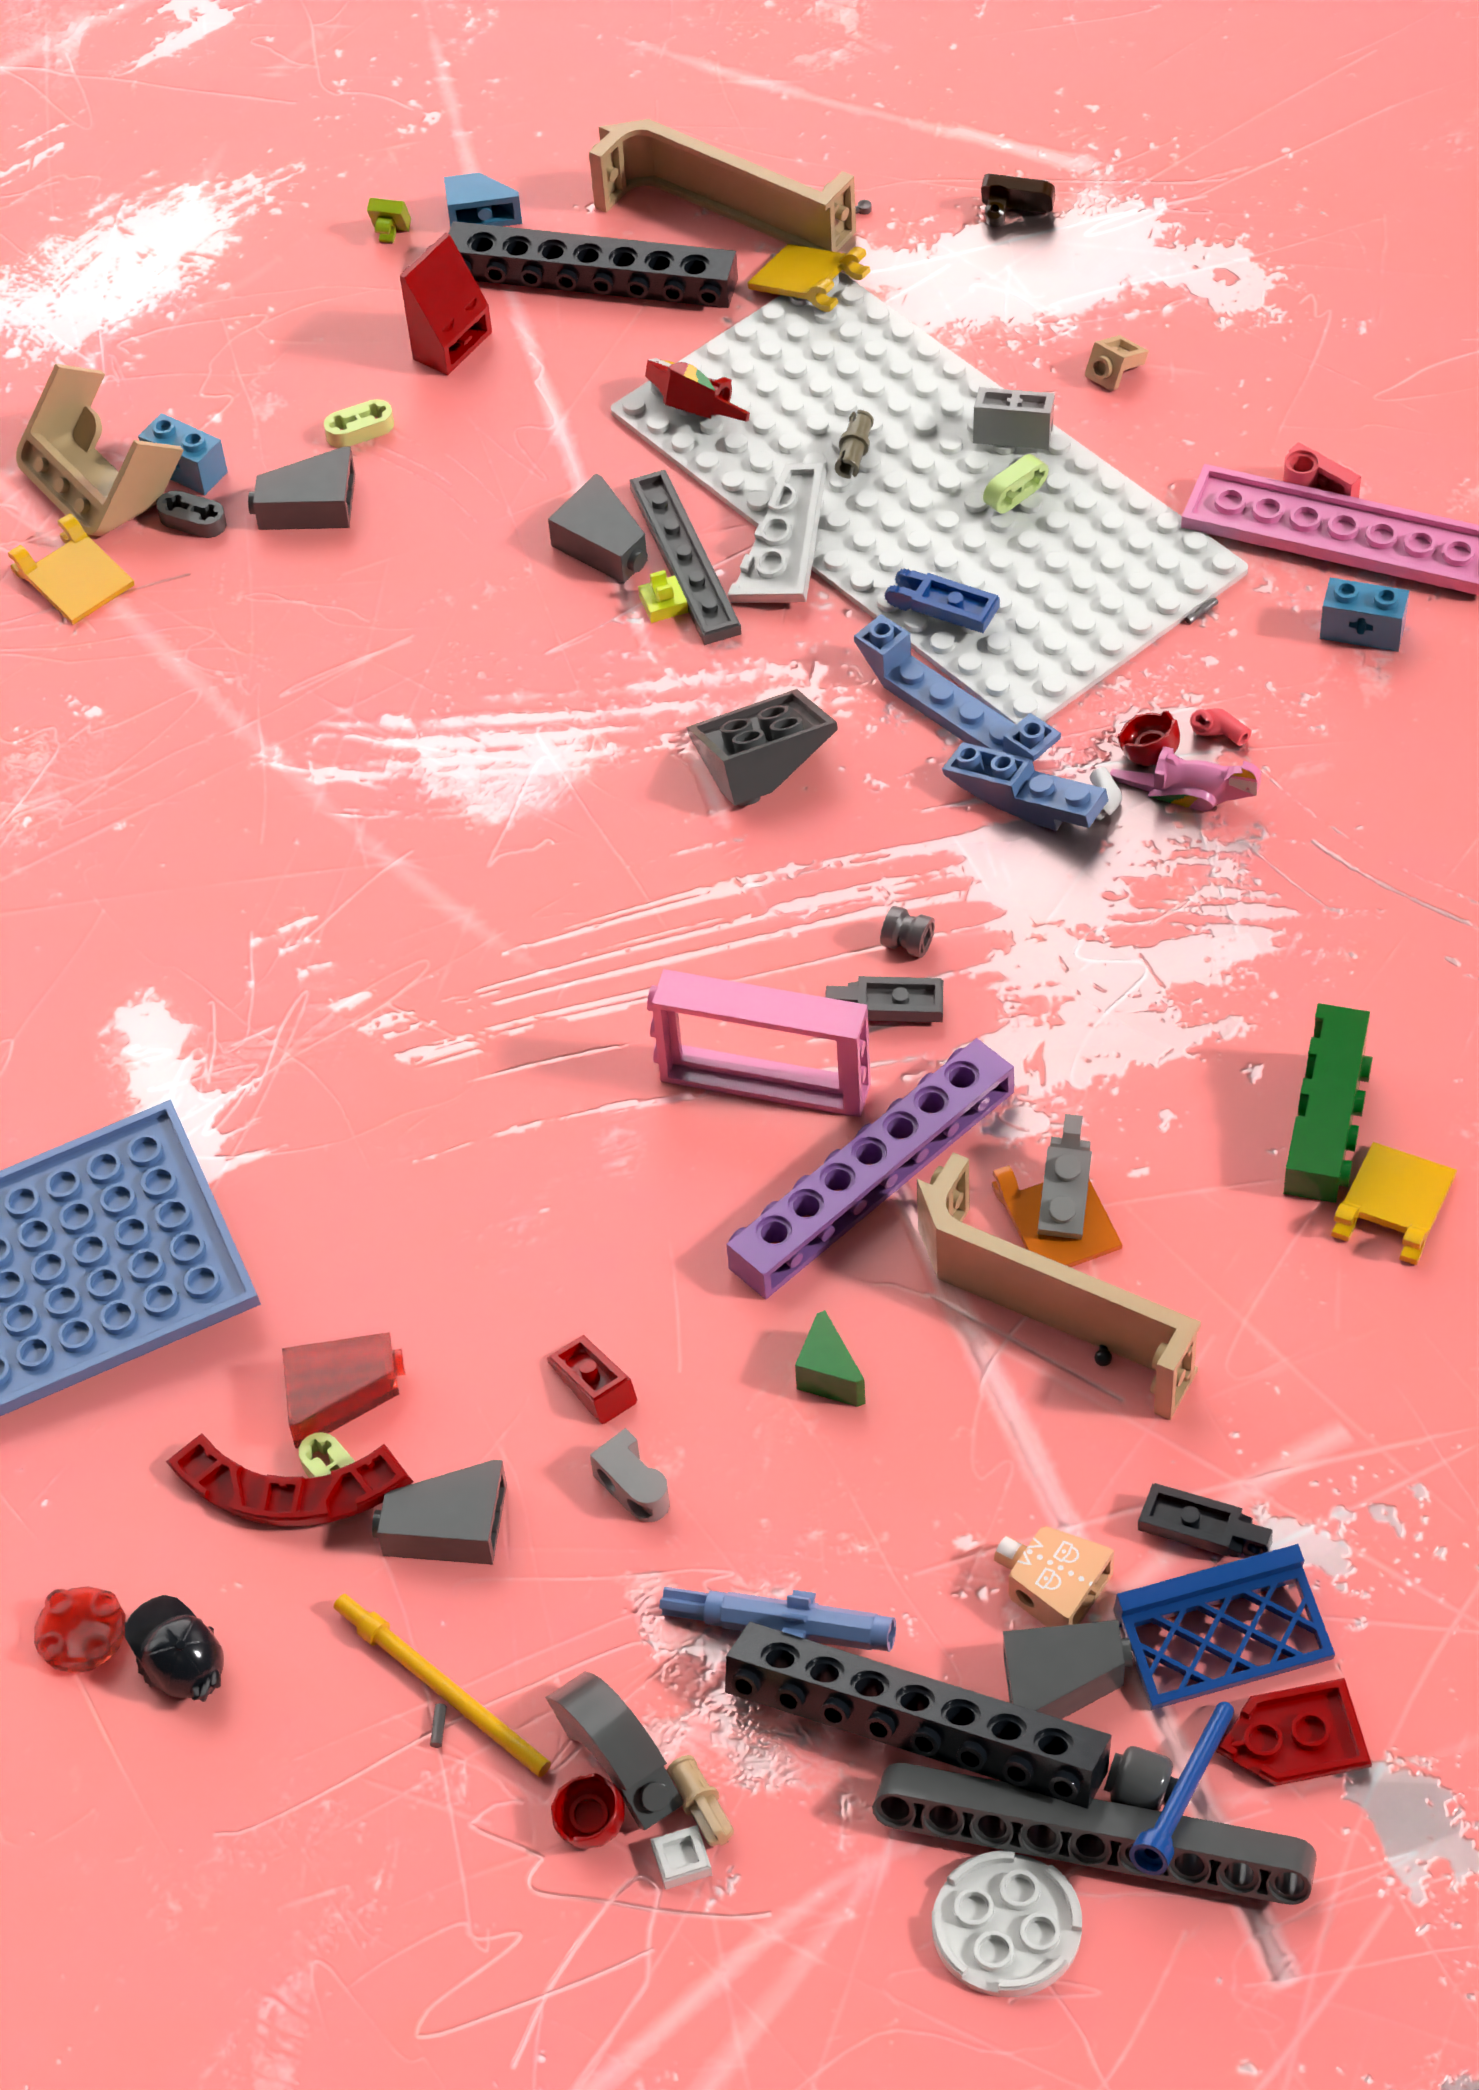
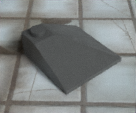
(761, 744)

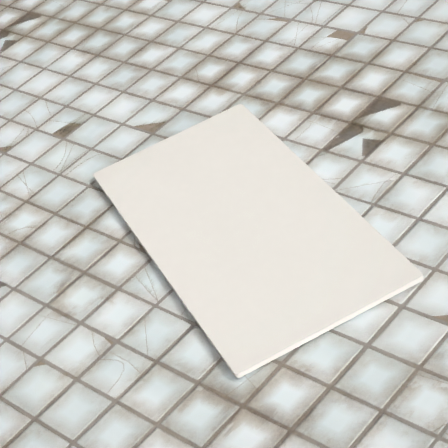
(1079, 566)

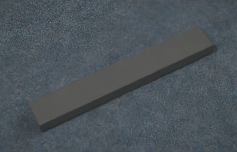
(685, 557)

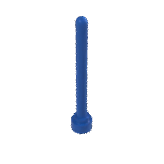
(1154, 1847)

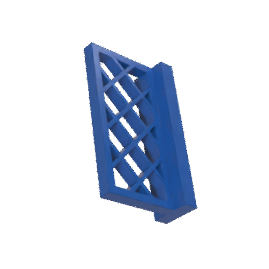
(1217, 1586)

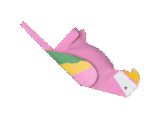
(1193, 782)

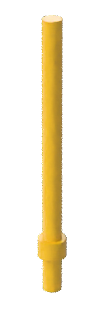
(377, 1630)

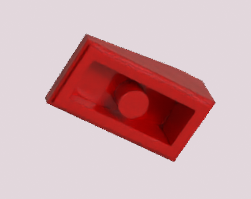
(594, 1379)

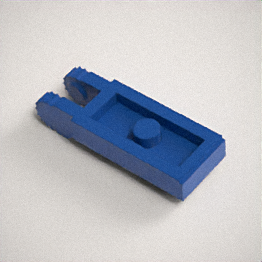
(943, 599)

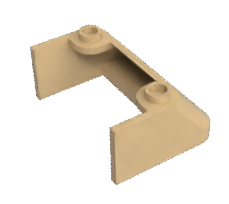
(63, 461)

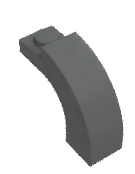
(617, 1739)

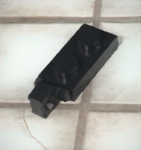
(1202, 1523)

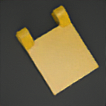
(808, 273)
(76, 575)
(1398, 1194)

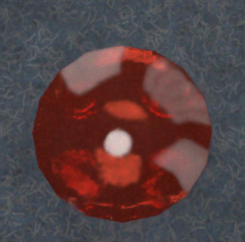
(79, 1628)

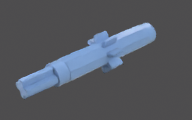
(795, 1616)

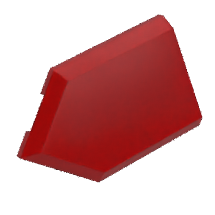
(1298, 1734)

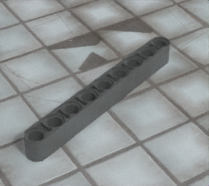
(1100, 1837)

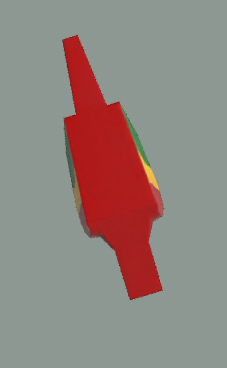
(691, 391)

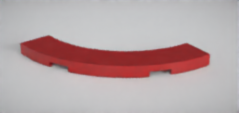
(287, 1499)

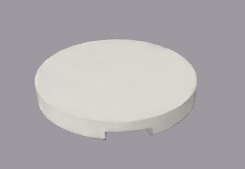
(1007, 1924)

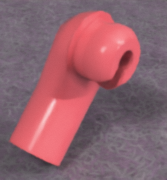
(1217, 723)

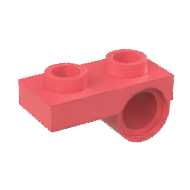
(1316, 471)

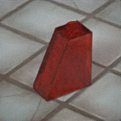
(339, 1381)

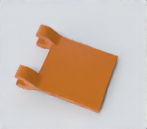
(1024, 1210)

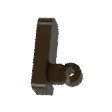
(1015, 193)

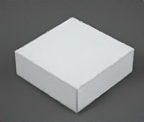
(681, 1857)

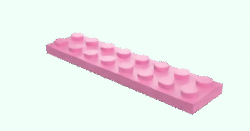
(1335, 528)

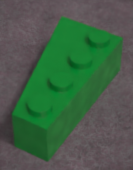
(1328, 1104)

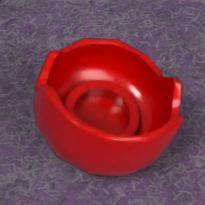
(1145, 736)
(588, 1811)

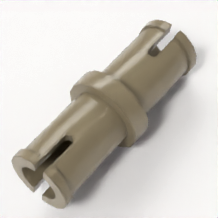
(854, 444)

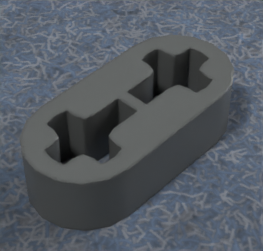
(191, 514)

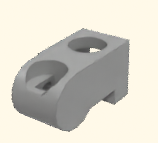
(637, 1487)

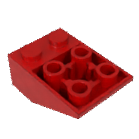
(443, 307)

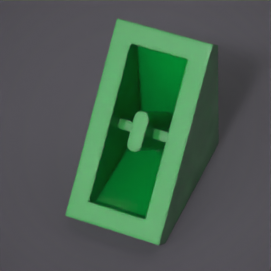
(827, 1366)

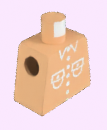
(1056, 1574)

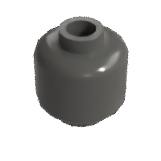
(1140, 1778)

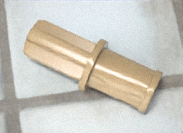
(700, 1800)

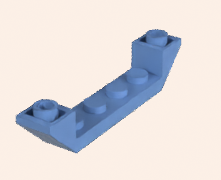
(889, 655)

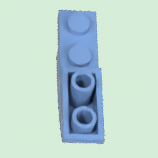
(1016, 788)

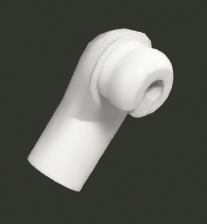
(1102, 778)

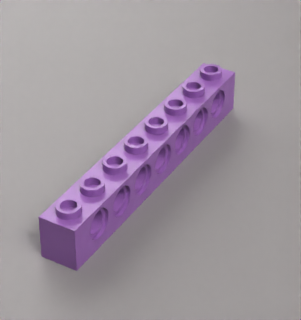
(928, 1120)

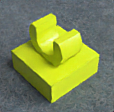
(662, 597)

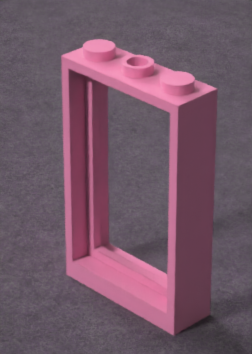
(765, 1008)

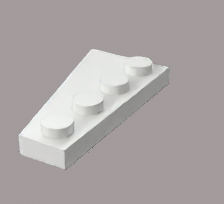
(785, 542)

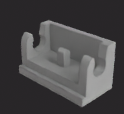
(1013, 418)

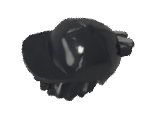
(175, 1648)

